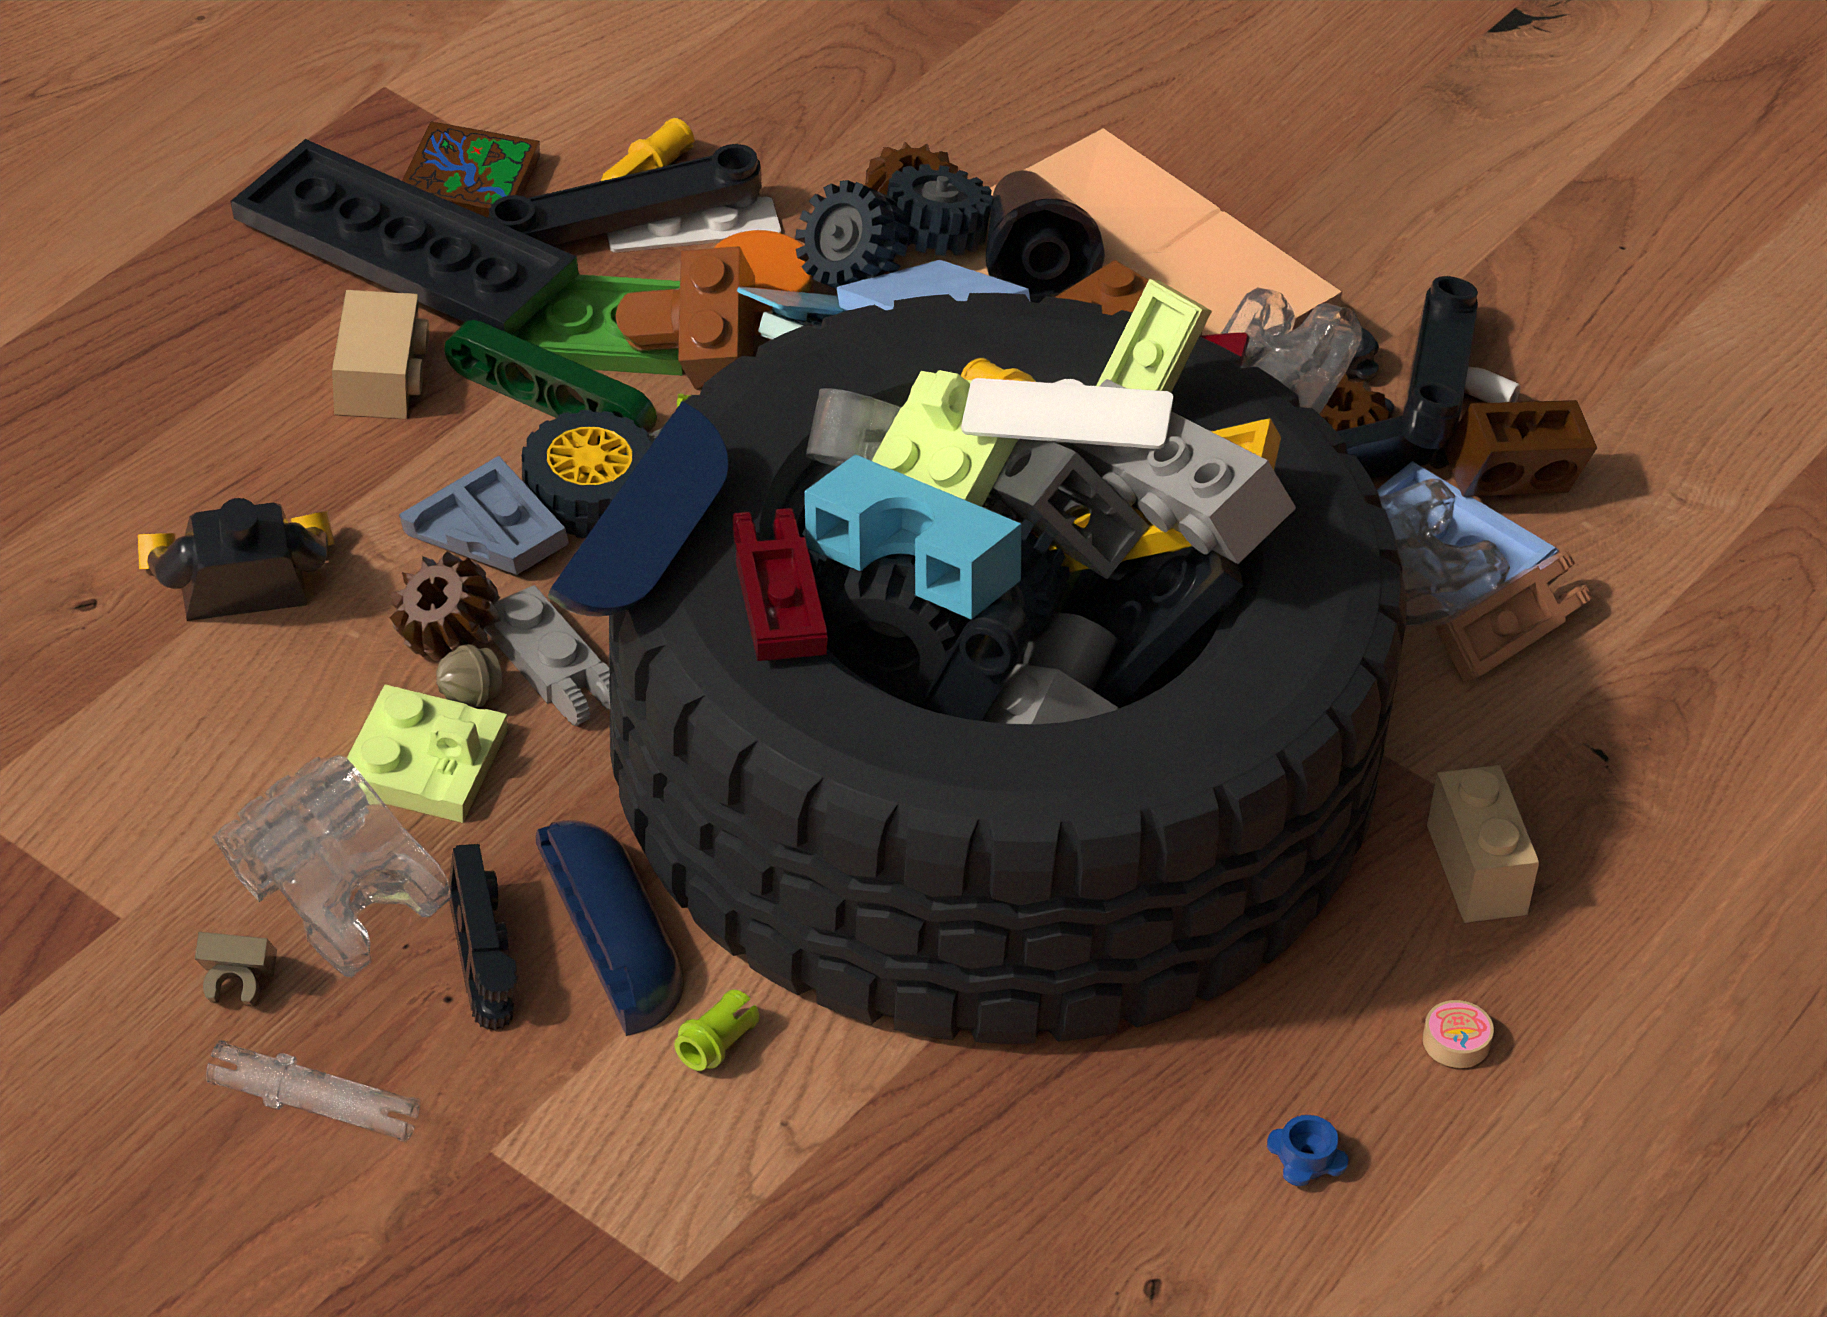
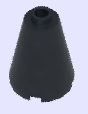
(1040, 237)

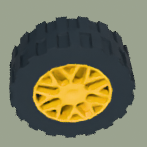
(581, 464)

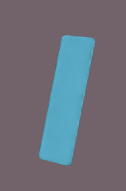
(795, 304)

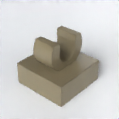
(234, 957)

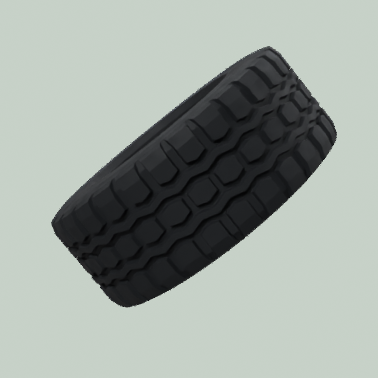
(1004, 864)

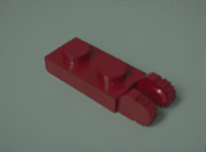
(779, 589)

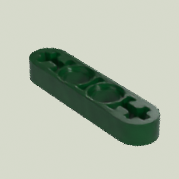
(489, 359)

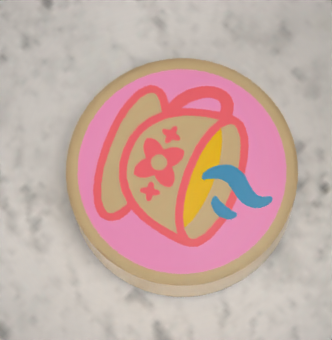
(1458, 1034)

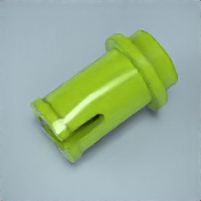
(704, 1040)

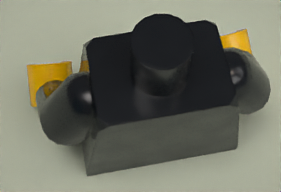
(238, 558)

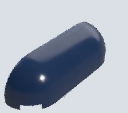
(646, 519)
(614, 921)

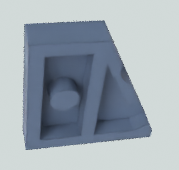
(488, 519)

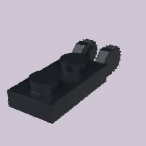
(480, 940)

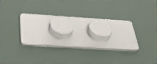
(697, 227)
(1067, 413)

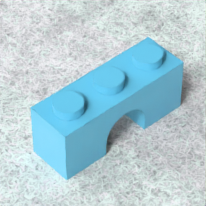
(959, 548)

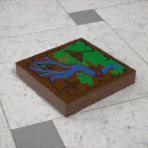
(472, 165)

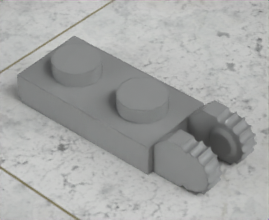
(549, 653)

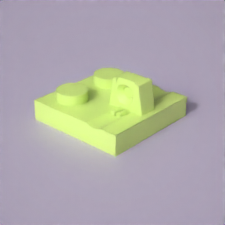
(930, 444)
(427, 751)

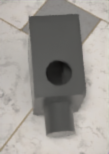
(1049, 483)

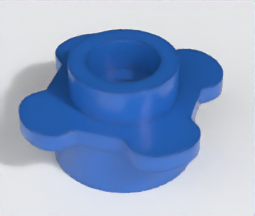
(1309, 1135)

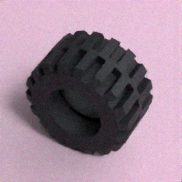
(887, 595)

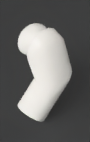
(1490, 386)

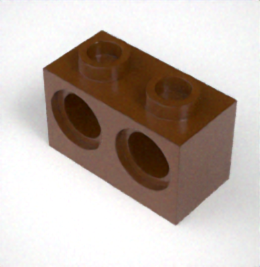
(1520, 448)

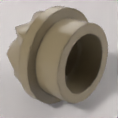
(469, 676)

